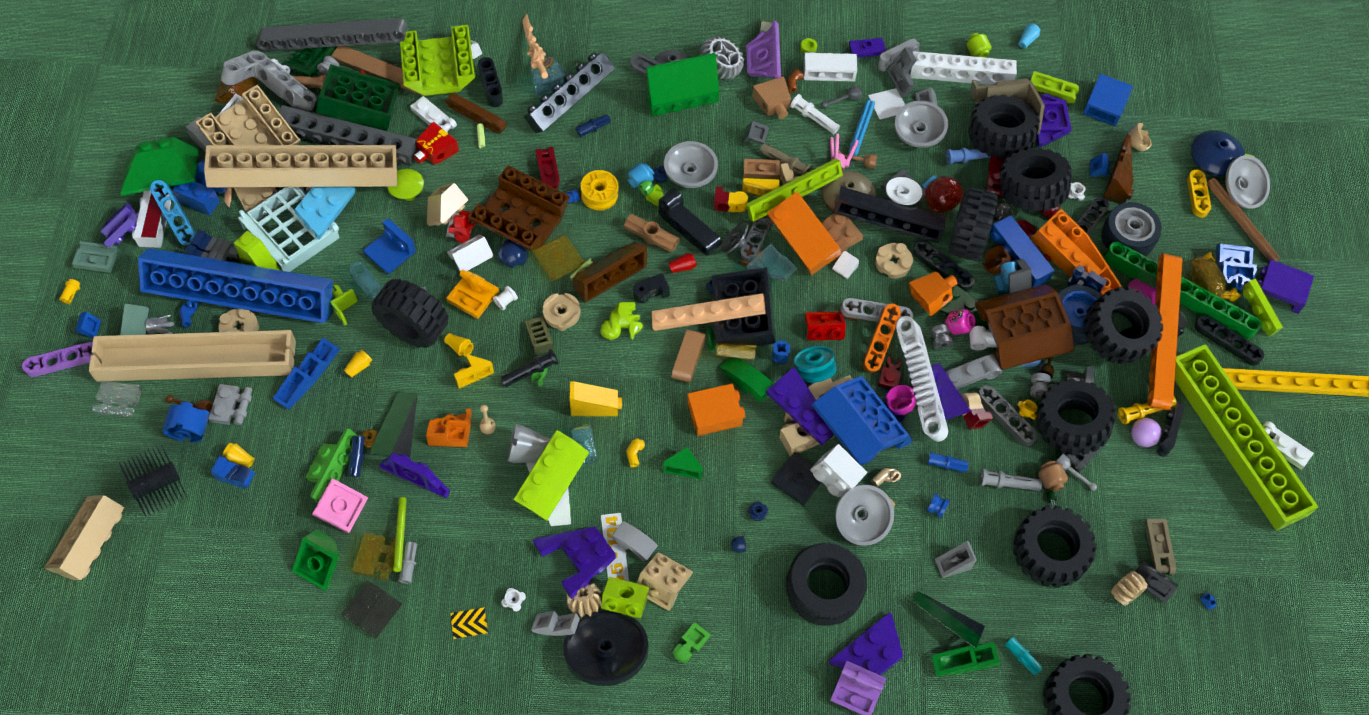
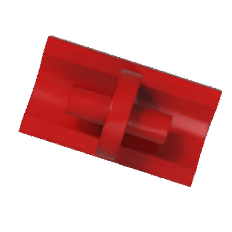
(462, 226)

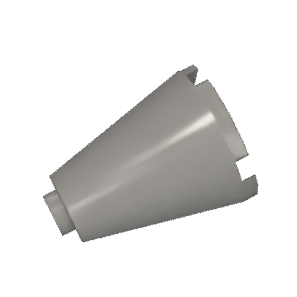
(526, 445)

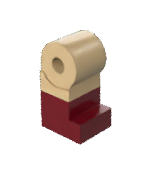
(978, 417)

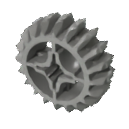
(728, 57)

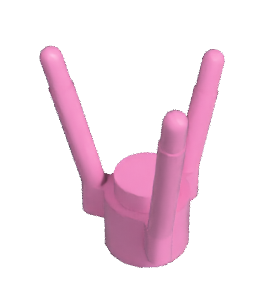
(834, 153)

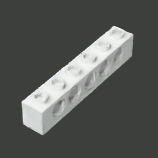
(962, 68)

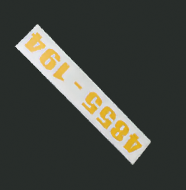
(618, 568)

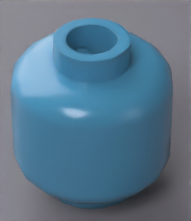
(639, 173)

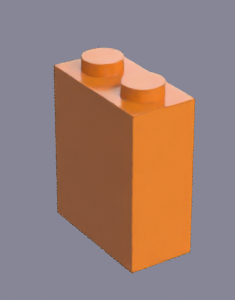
(715, 409)

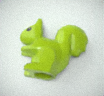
(621, 318)

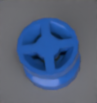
(938, 505)

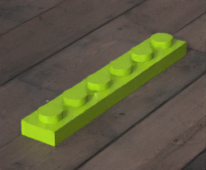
(803, 185)

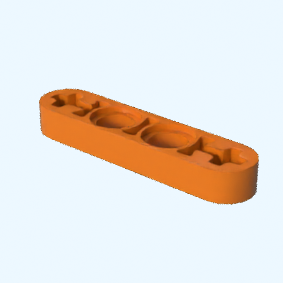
(884, 339)

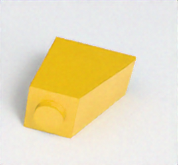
(593, 400)

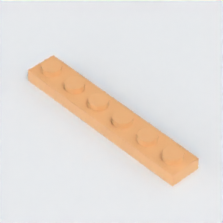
(708, 312)

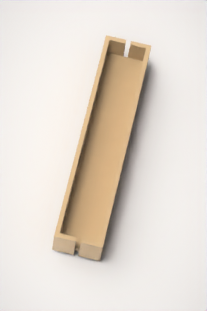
(192, 355)

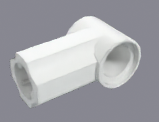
(981, 338)

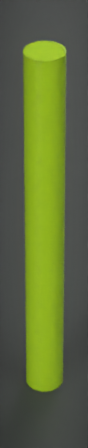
(399, 541)

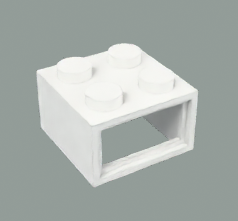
(838, 471)

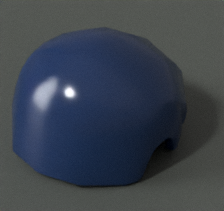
(512, 254)

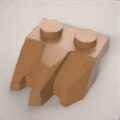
(842, 231)

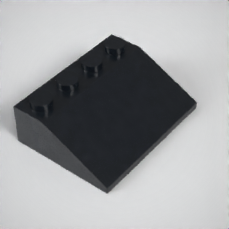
(748, 330)

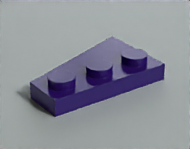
(950, 398)

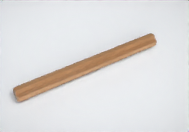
(1242, 220)

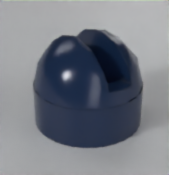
(738, 544)

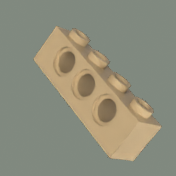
(793, 441)

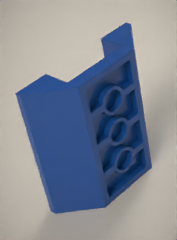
(860, 420)

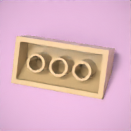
(85, 537)

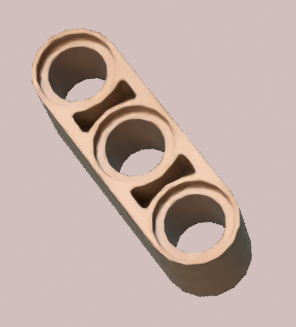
(688, 356)

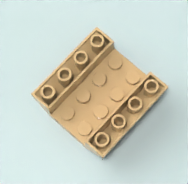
(248, 123)

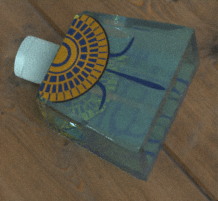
(555, 76)

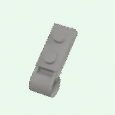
(976, 370)

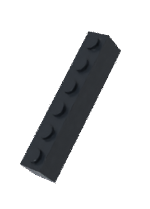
(890, 214)

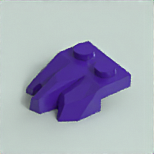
(121, 222)

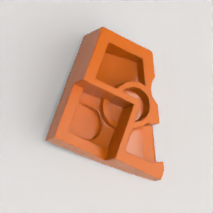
(450, 430)

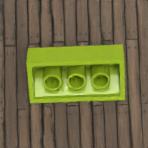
(551, 475)

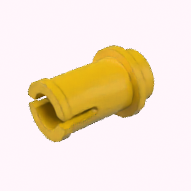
(69, 291)

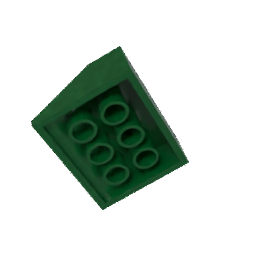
(357, 98)

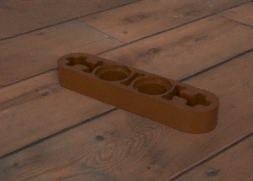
(476, 113)

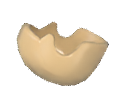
(1139, 138)

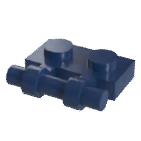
(1091, 279)

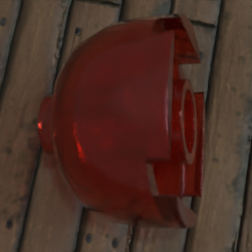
(944, 194)

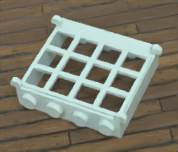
(286, 262)

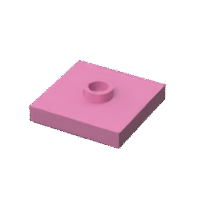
(340, 506)

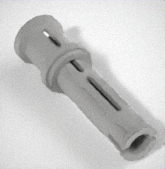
(1001, 479)

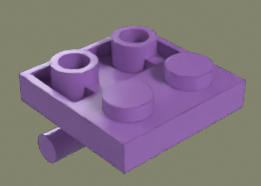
(858, 689)

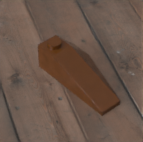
(1121, 179)

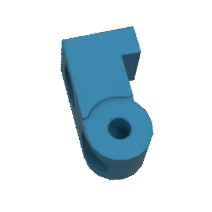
(1002, 281)

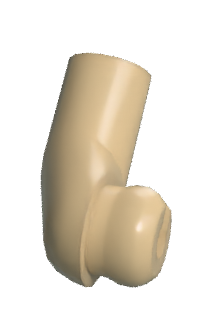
(886, 474)

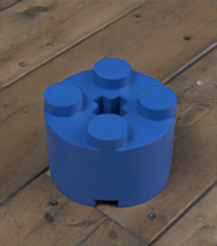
(185, 422)

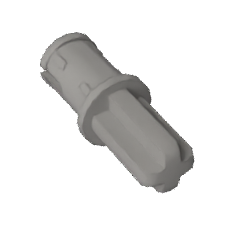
(408, 563)

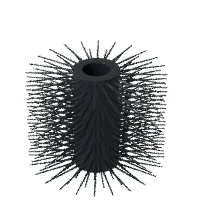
(152, 480)

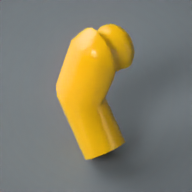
(632, 450)

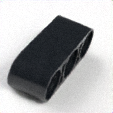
(490, 82)

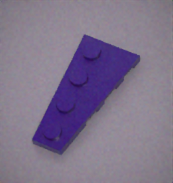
(797, 400)

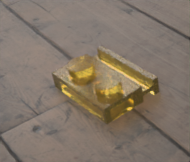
(739, 351)

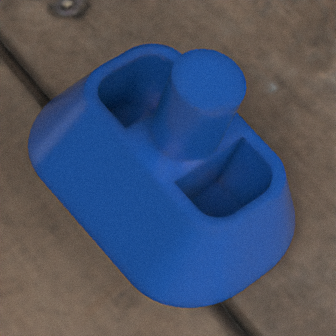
(1208, 601)

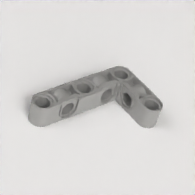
(273, 76)

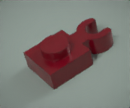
(890, 376)

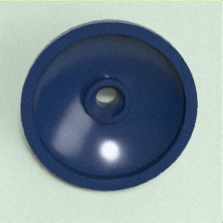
(1215, 151)

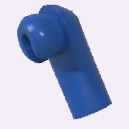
(186, 312)

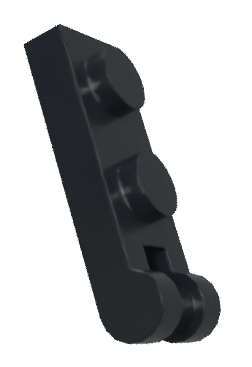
(1171, 429)

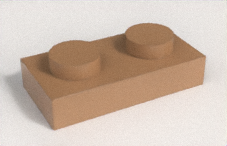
(761, 169)

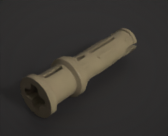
(793, 163)

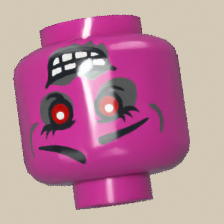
(960, 322)

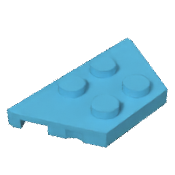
(322, 207)

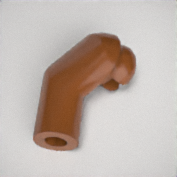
(793, 77)

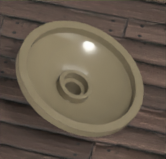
(850, 178)

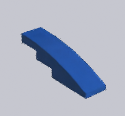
(306, 374)

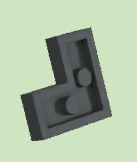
(899, 72)

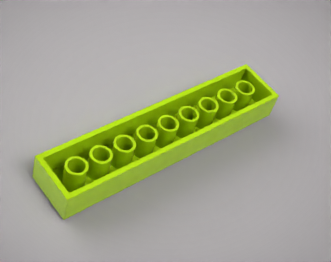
(1242, 438)

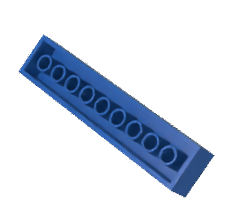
(235, 285)

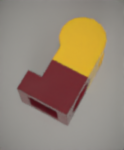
(730, 201)

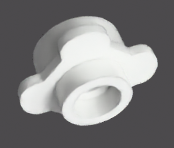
(1078, 187)
(512, 593)

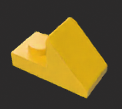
(478, 369)

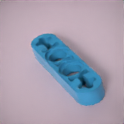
(172, 214)

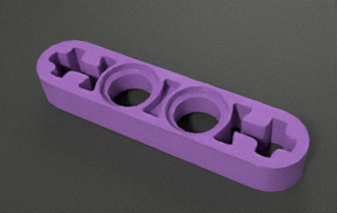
(62, 362)

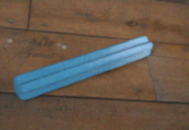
(862, 125)

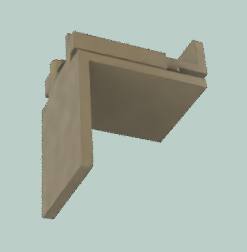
(1019, 88)

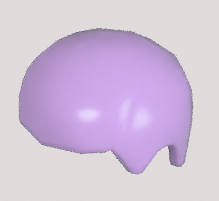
(1146, 432)

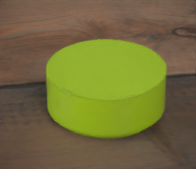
(808, 46)

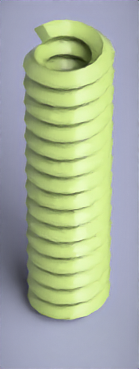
(481, 137)
(586, 265)

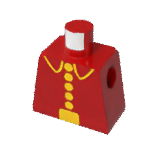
(435, 145)

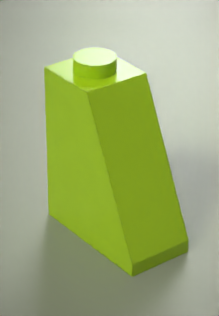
(254, 252)

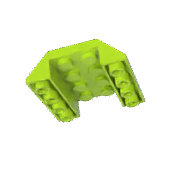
(437, 63)

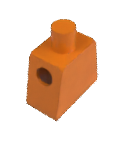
(932, 291)

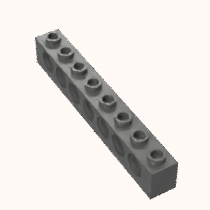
(340, 132)

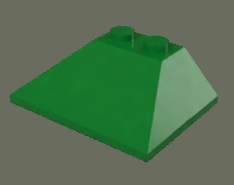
(159, 160)

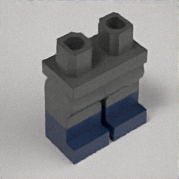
(211, 247)

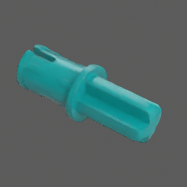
(1023, 656)

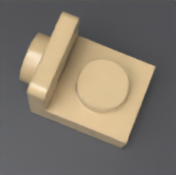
(786, 174)

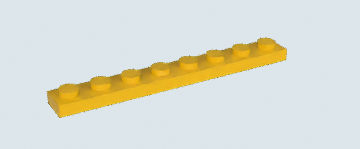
(1299, 382)

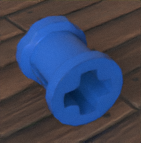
(780, 352)

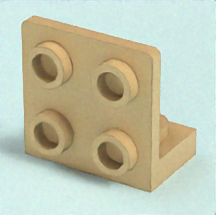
(664, 580)

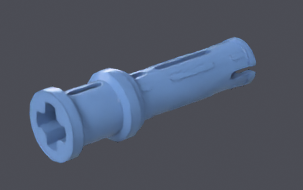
(963, 155)

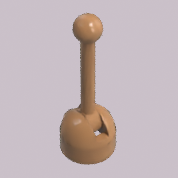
(869, 161)

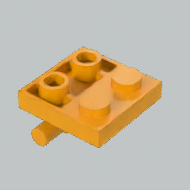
(472, 294)

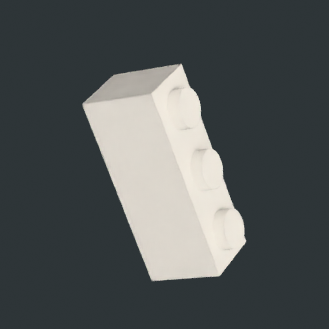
(830, 67)

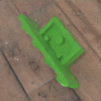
(330, 463)

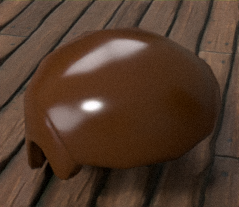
(995, 258)

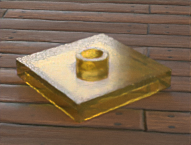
(558, 257)

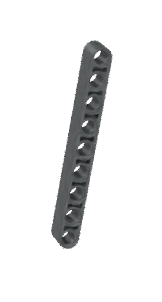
(332, 34)

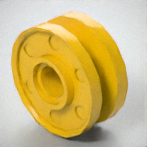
(597, 181)

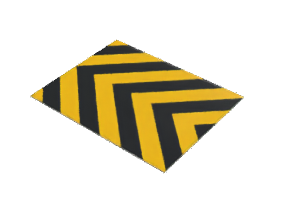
(469, 623)

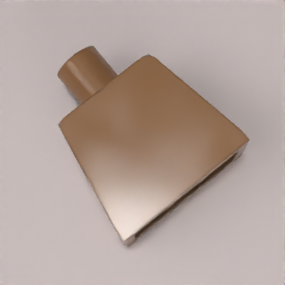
(773, 97)

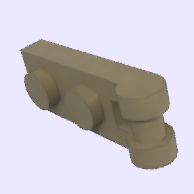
(1160, 545)

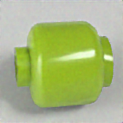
(978, 45)

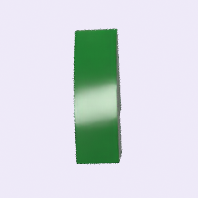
(747, 378)
(966, 660)

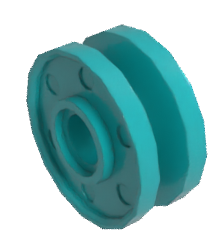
(815, 364)

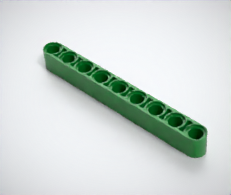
(1191, 295)

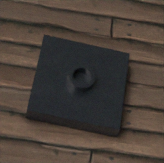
(796, 479)

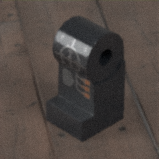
(650, 288)

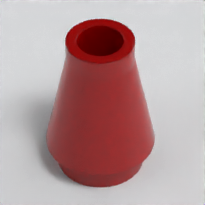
(683, 263)

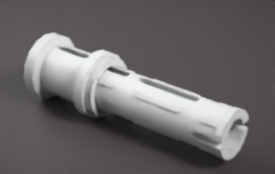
(808, 110)

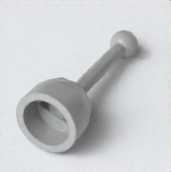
(1065, 461)

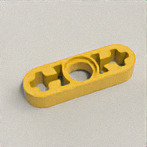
(1196, 200)

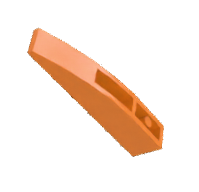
(1072, 247)

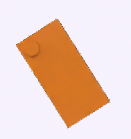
(804, 233)

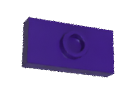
(867, 47)

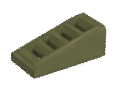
(542, 346)

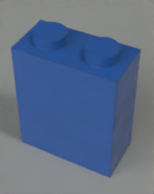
(1108, 100)

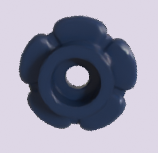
(661, 178)
(758, 516)

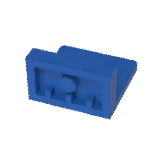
(390, 248)

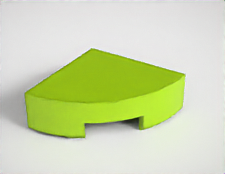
(655, 195)

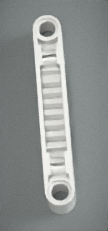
(922, 378)

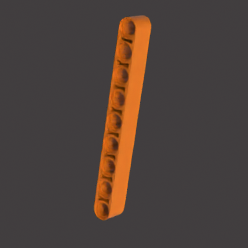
(1164, 354)

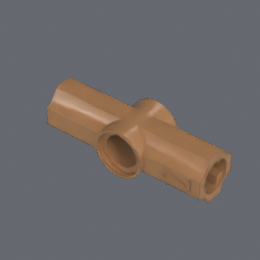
(643, 228)

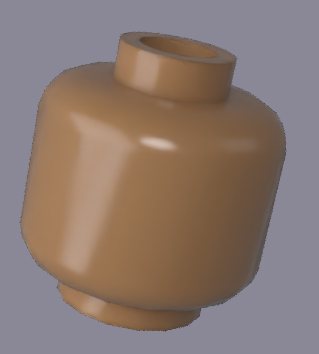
(1053, 476)

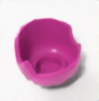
(901, 399)

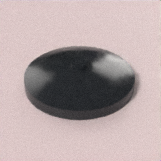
(606, 648)

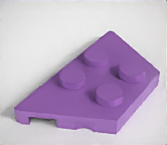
(764, 54)

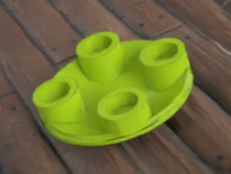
(408, 185)

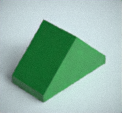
(684, 465)

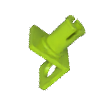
(342, 301)

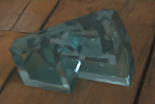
(778, 265)

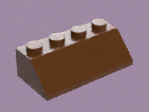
(610, 271)

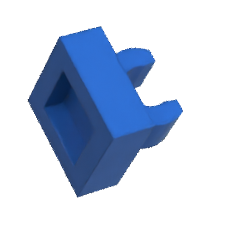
(1099, 165)
(88, 325)

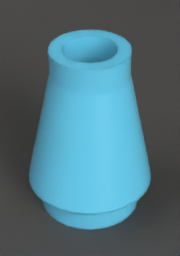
(1029, 34)

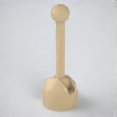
(485, 424)

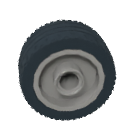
(1132, 226)

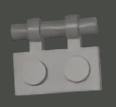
(225, 403)

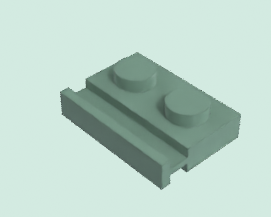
(95, 257)

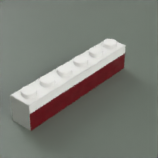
(151, 221)

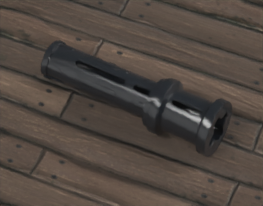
(537, 365)

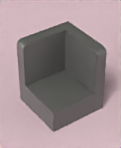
(755, 132)
(1087, 375)

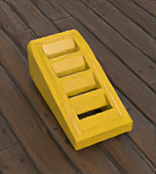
(759, 186)

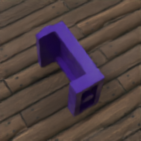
(1286, 284)

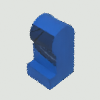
(232, 473)

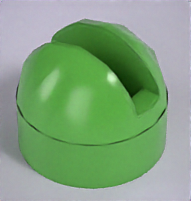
(646, 187)

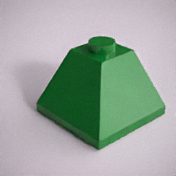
(317, 559)

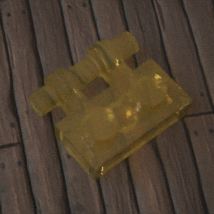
(369, 554)

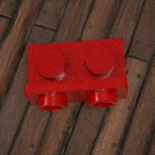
(825, 325)

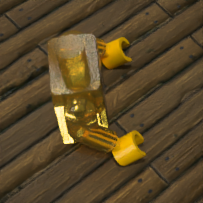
(1209, 276)

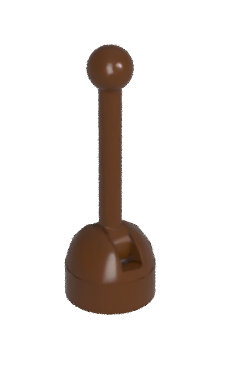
(202, 404)

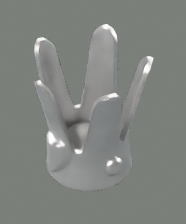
(156, 325)

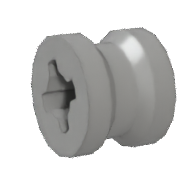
(323, 67)

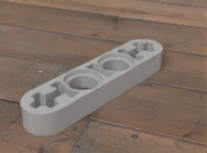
(874, 306)

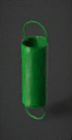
(710, 340)

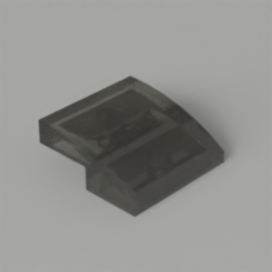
(371, 609)

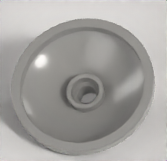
(924, 117)
(690, 157)
(1247, 182)
(876, 516)

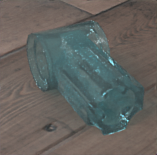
(365, 279)
(584, 436)

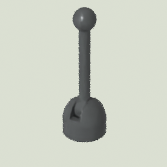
(853, 93)

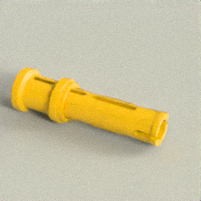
(1138, 411)

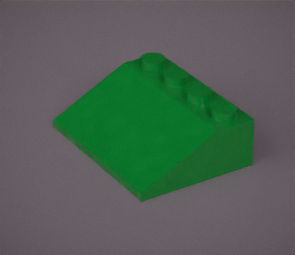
(682, 84)

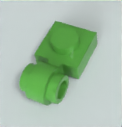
(693, 639)

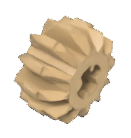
(1129, 588)
(586, 600)

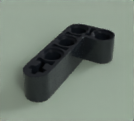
(686, 223)

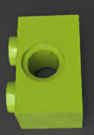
(624, 597)

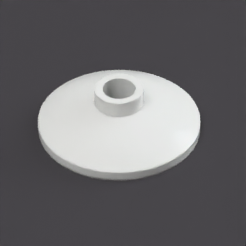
(904, 191)

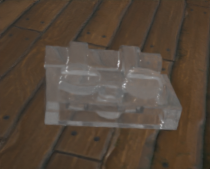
(117, 393)

